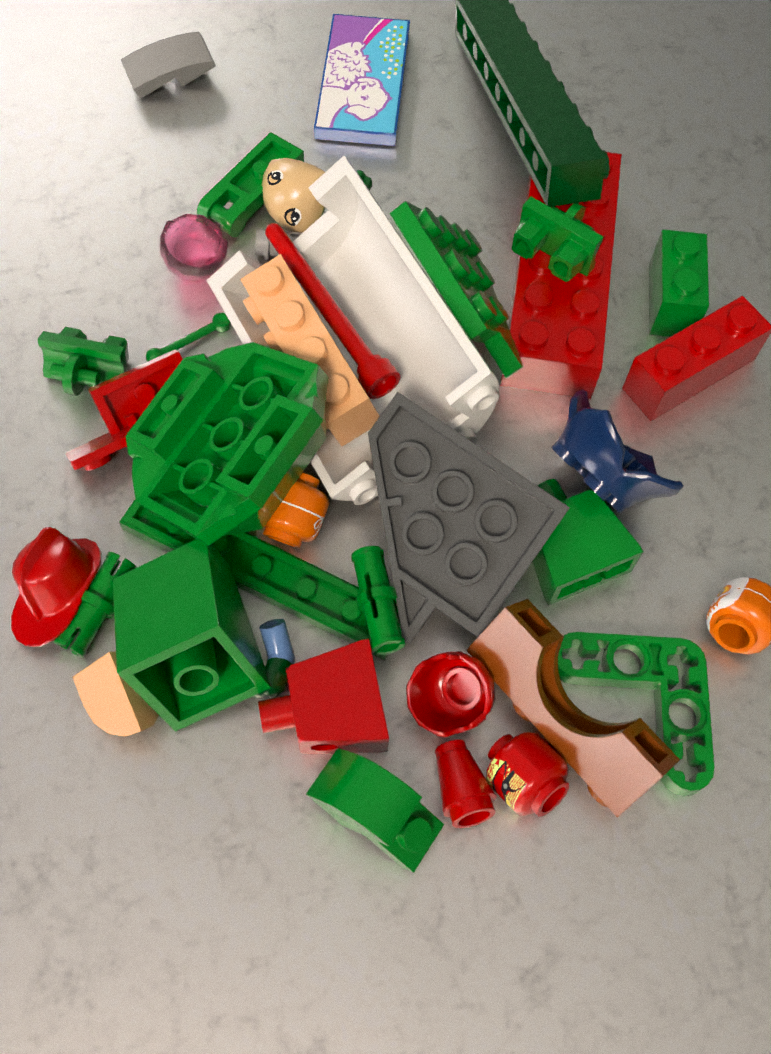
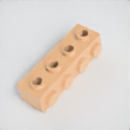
(300, 333)

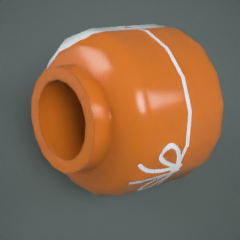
(299, 514)
(741, 616)

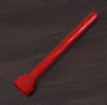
(375, 373)

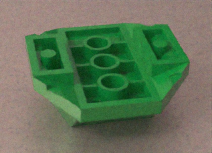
(227, 439)

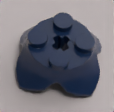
(608, 466)

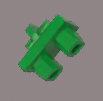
(558, 234)
(81, 361)

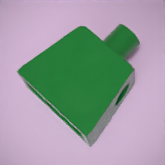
(584, 548)

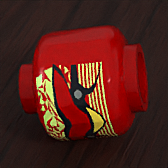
(527, 774)

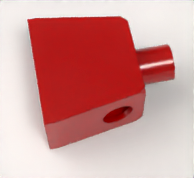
(331, 703)

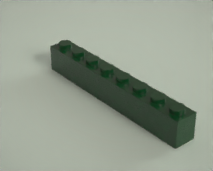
(531, 103)

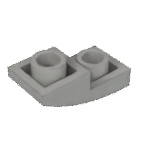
(170, 58)

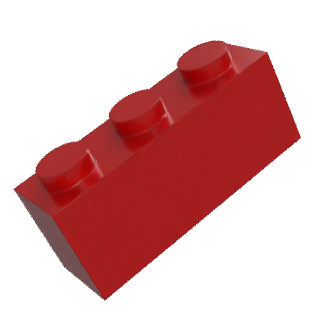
(696, 358)

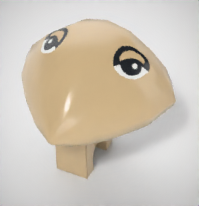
(288, 193)

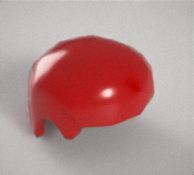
(450, 693)

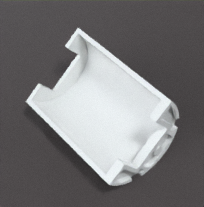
(393, 311)

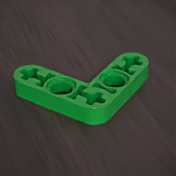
(657, 676)

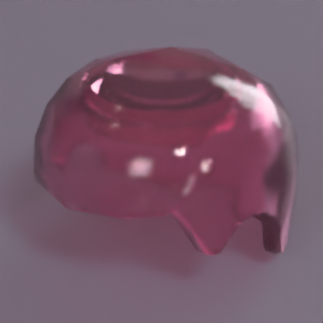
(192, 247)

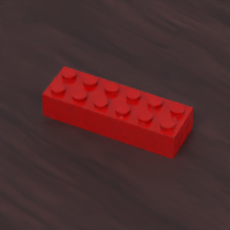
(563, 323)

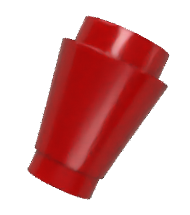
(463, 787)

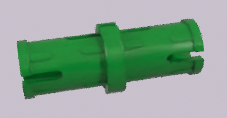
(377, 600)
(95, 606)

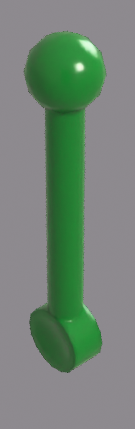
(219, 323)

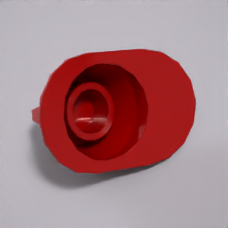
(51, 582)

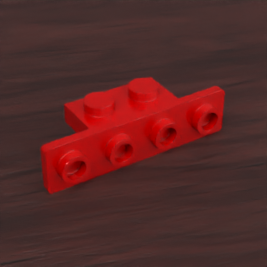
(120, 406)

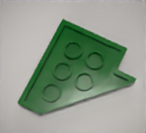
(461, 279)

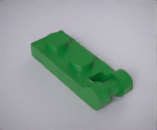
(244, 185)

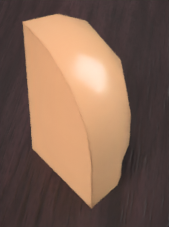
(111, 700)

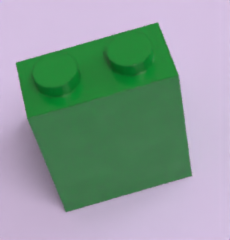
(186, 636)

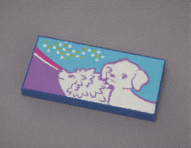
(362, 80)

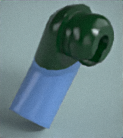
(279, 655)

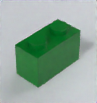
(678, 282)

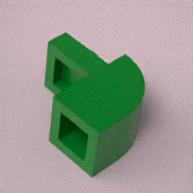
(377, 806)

